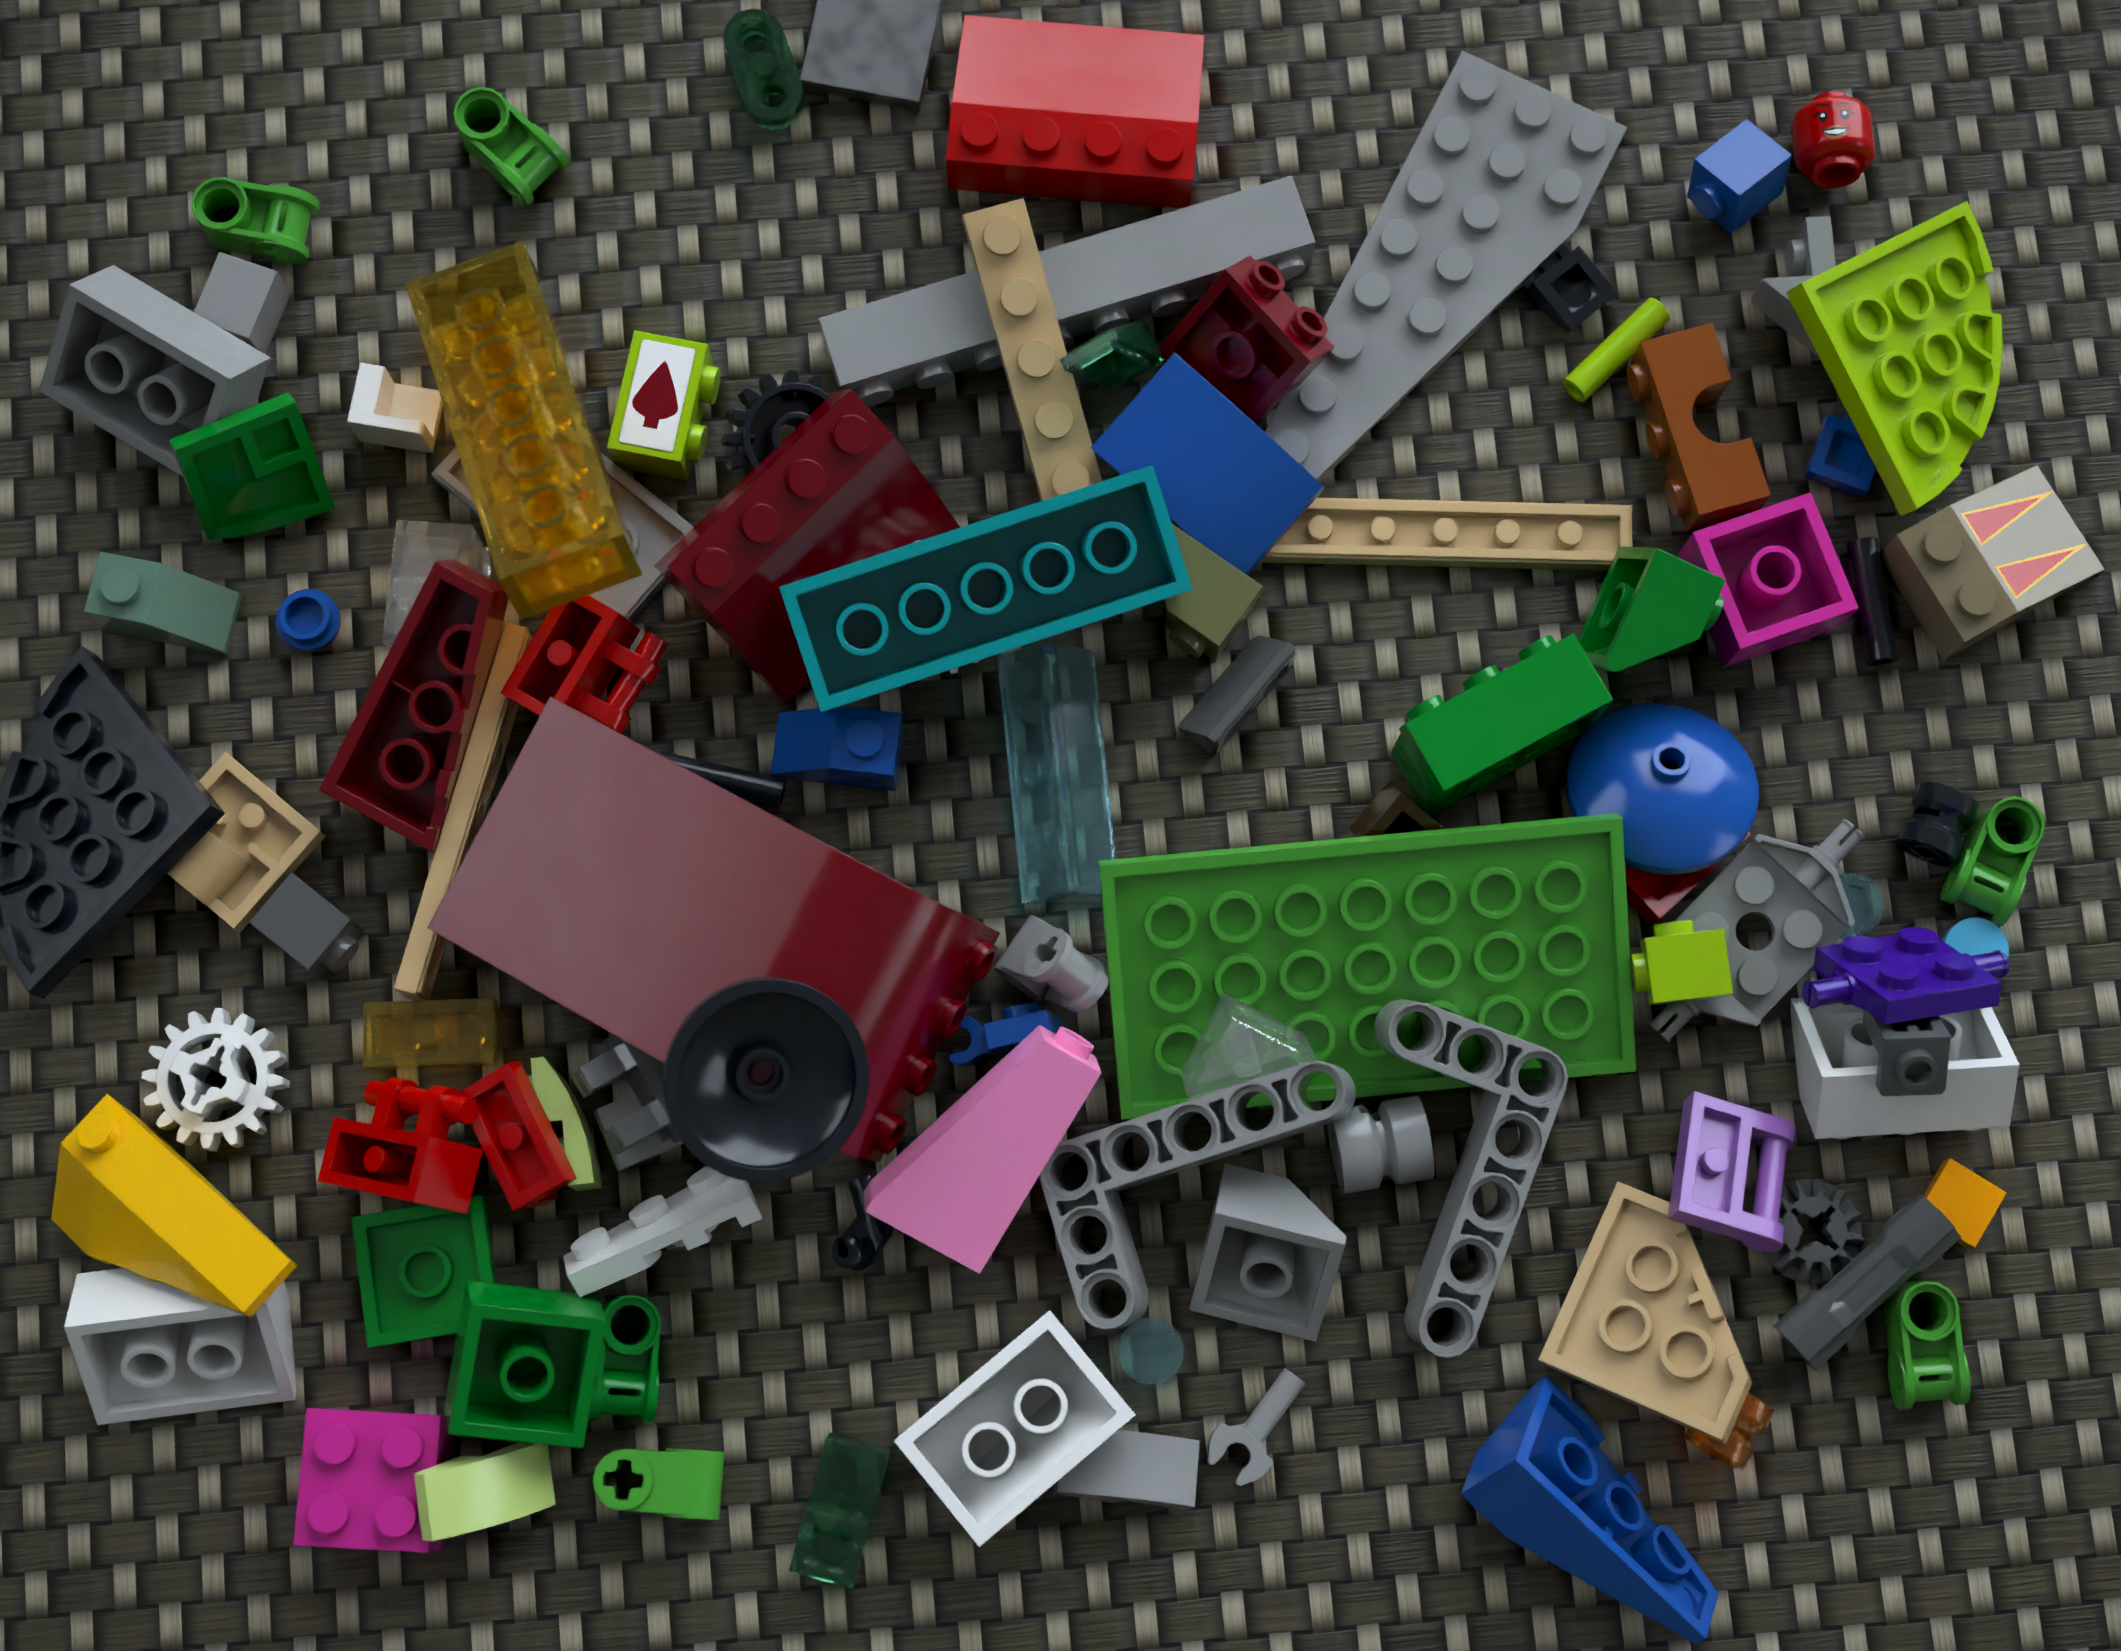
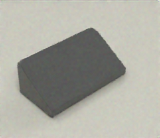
(1237, 693)

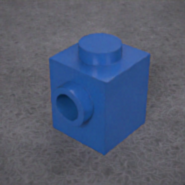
(1738, 176)

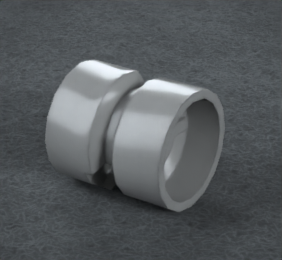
(1382, 1144)

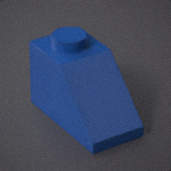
(839, 747)

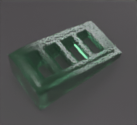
(1115, 355)

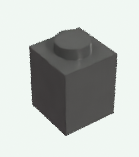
(308, 927)

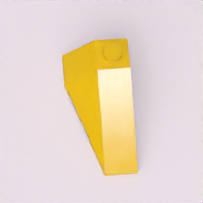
(151, 1212)

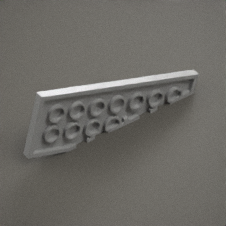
(1466, 223)

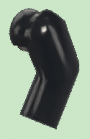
(865, 1235)

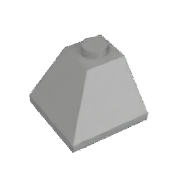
(1267, 1256)

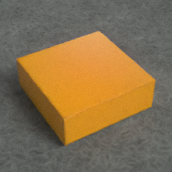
(1965, 1200)

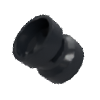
(1937, 824)

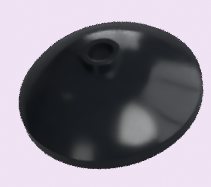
(795, 1115)

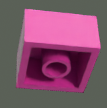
(1778, 578)
(361, 1478)

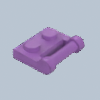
(1714, 1167)

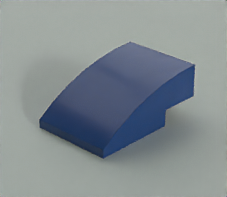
(1213, 465)

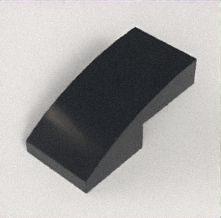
(1568, 287)

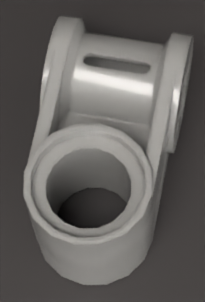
(1048, 967)

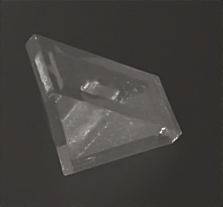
(1240, 1047)

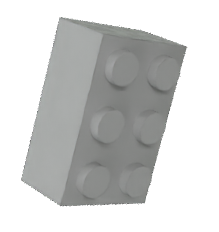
(146, 364)

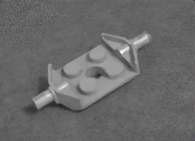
(1800, 899)

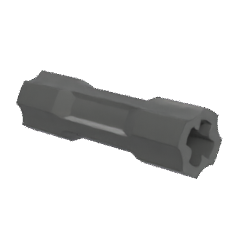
(1902, 1248)

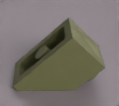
(1217, 605)

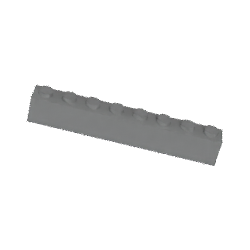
(1091, 281)

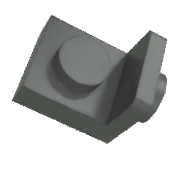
(1910, 1055)

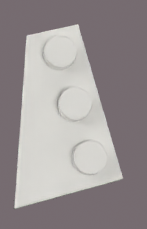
(679, 1220)

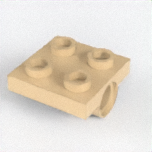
(247, 849)

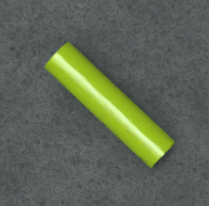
(1616, 350)

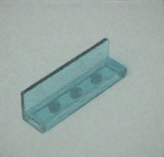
(1056, 770)

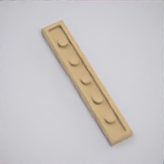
(1456, 534)
(464, 815)

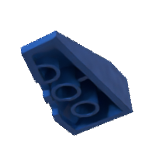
(1565, 1501)

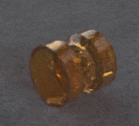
(1737, 1451)

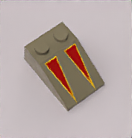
(1988, 561)

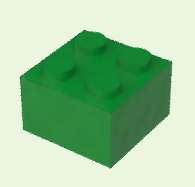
(524, 1364)

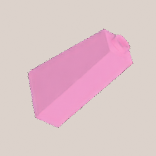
(984, 1153)

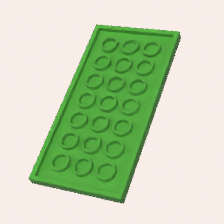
(1322, 934)

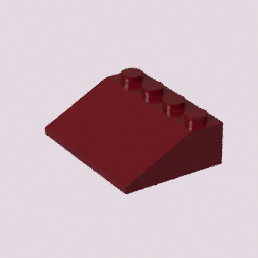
(812, 505)

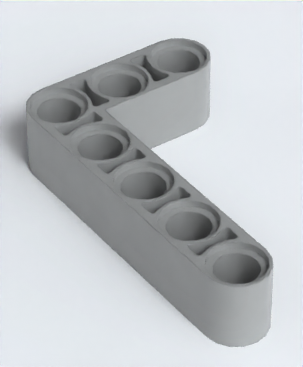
(1167, 1156)
(1479, 1162)

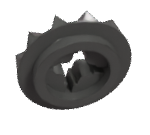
(1842, 1227)

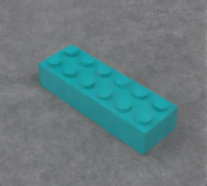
(986, 588)

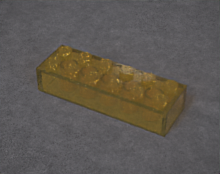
(522, 431)

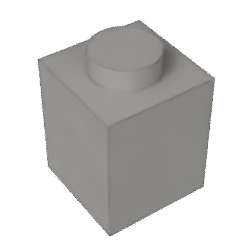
(244, 300)

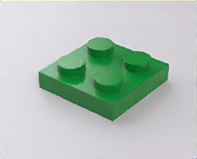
(417, 1269)

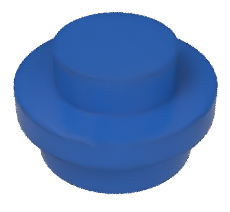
(308, 620)

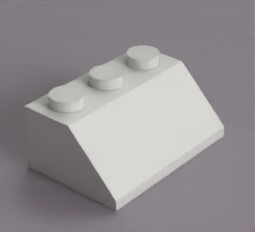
(1840, 1076)
(168, 1353)
(1014, 1428)

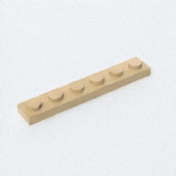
(1031, 348)

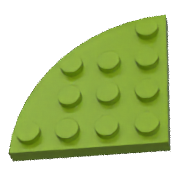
(1911, 349)

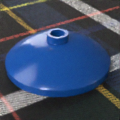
(1669, 816)

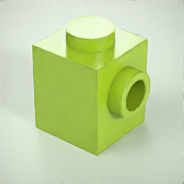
(1682, 964)

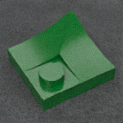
(252, 470)

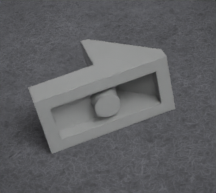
(1805, 257)

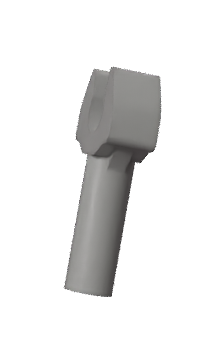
(1256, 1428)

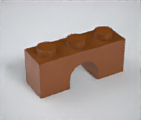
(1706, 478)

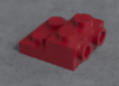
(1250, 338)

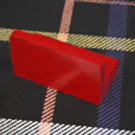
(518, 1138)

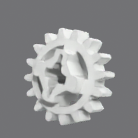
(202, 1101)

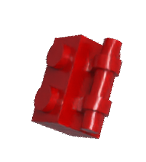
(578, 656)
(402, 1163)

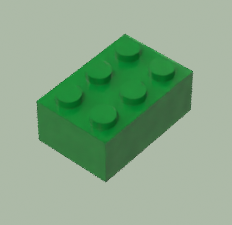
(1499, 722)

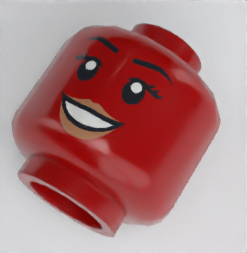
(1833, 139)

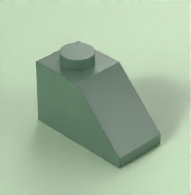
(161, 604)

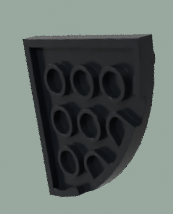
(88, 821)

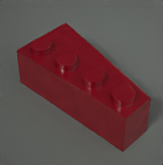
(422, 706)

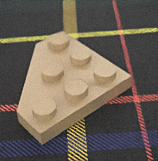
(1650, 1321)

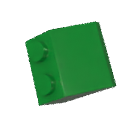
(1648, 608)

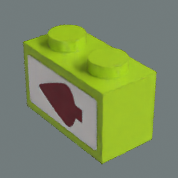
(663, 406)

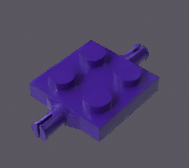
(1905, 976)

